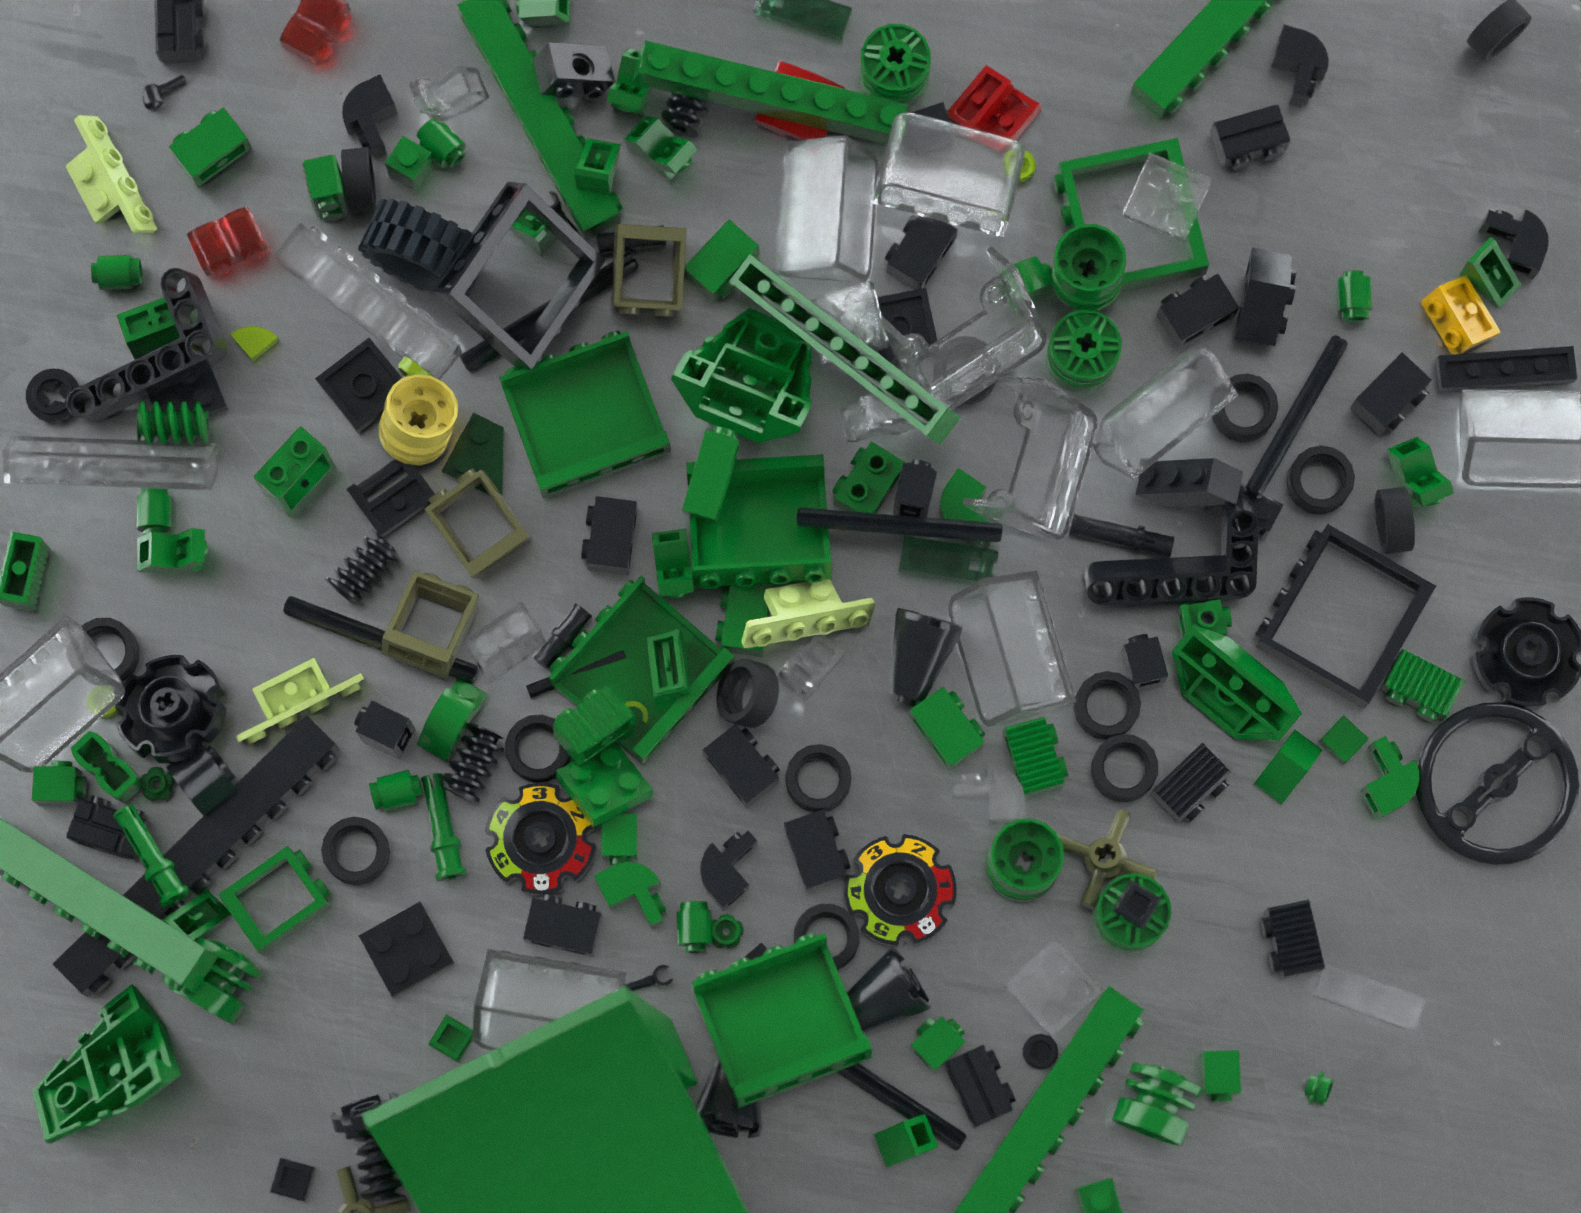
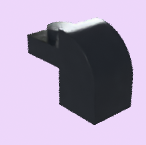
(1301, 54)
(365, 107)
(1526, 238)
(717, 871)

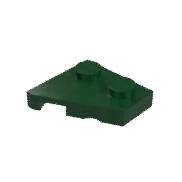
(478, 449)

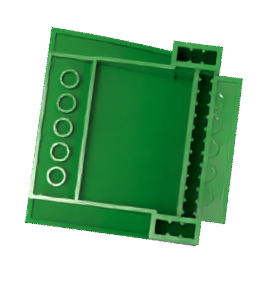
(562, 1123)

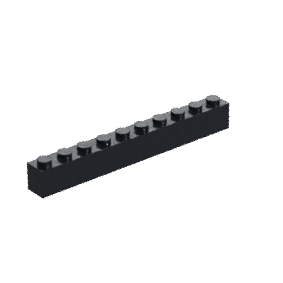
(212, 843)

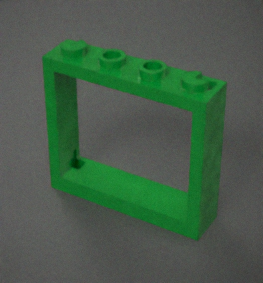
(1072, 215)

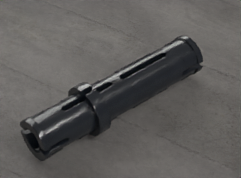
(1163, 543)

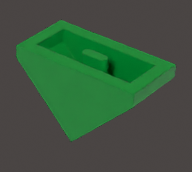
(597, 166)
(533, 232)
(1491, 273)
(1288, 767)
(199, 916)

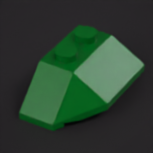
(1233, 687)

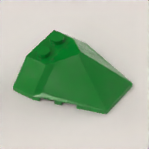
(749, 378)
(110, 1070)

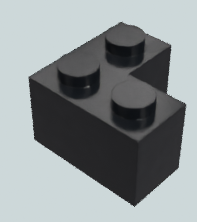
(1266, 292)

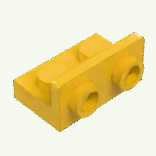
(1459, 315)

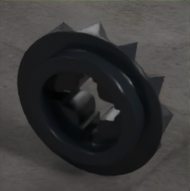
(49, 381)

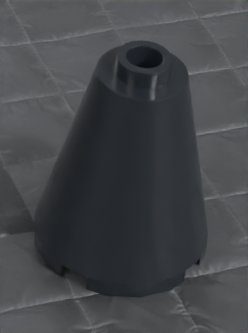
(919, 653)
(887, 993)
(720, 1110)

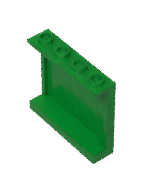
(584, 413)
(758, 526)
(626, 628)
(780, 1019)

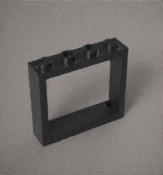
(479, 248)
(1372, 560)

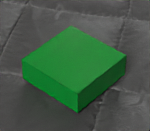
(1343, 740)
(452, 1038)

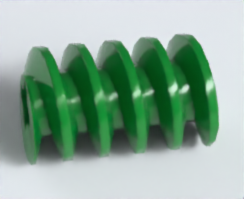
(172, 423)

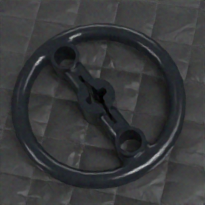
(1550, 742)

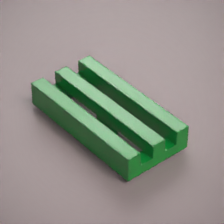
(672, 689)

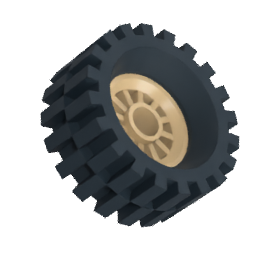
(412, 243)

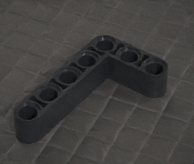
(160, 360)
(1185, 569)

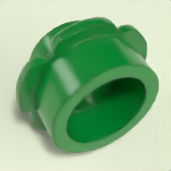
(163, 790)
(735, 928)
(1319, 1089)

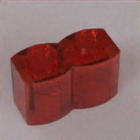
(314, 28)
(227, 241)

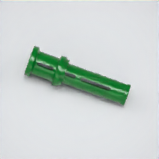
(445, 844)
(158, 869)

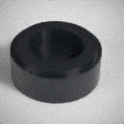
(1040, 1052)

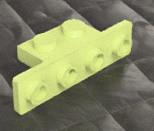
(104, 179)
(805, 611)
(293, 692)

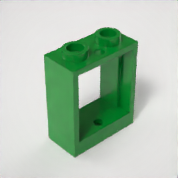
(296, 461)
(711, 474)
(247, 923)

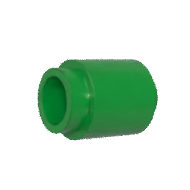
(442, 142)
(116, 272)
(1354, 295)
(153, 510)
(395, 790)
(694, 926)

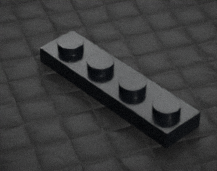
(1506, 368)

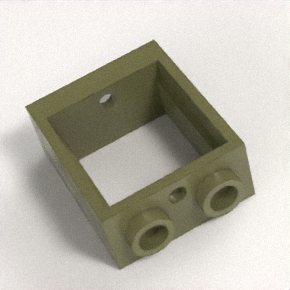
(657, 233)
(495, 553)
(419, 652)

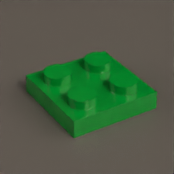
(604, 784)

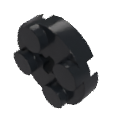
(351, 1120)

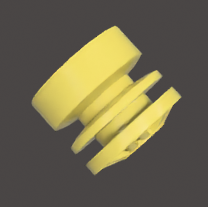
(418, 419)

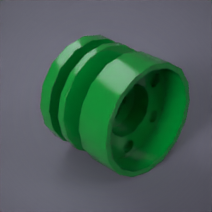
(892, 81)
(1084, 250)
(1083, 370)
(1035, 844)
(1118, 932)
(221, 981)
(1157, 1103)

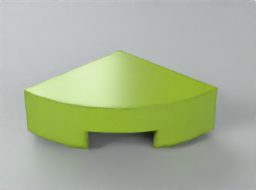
(254, 340)

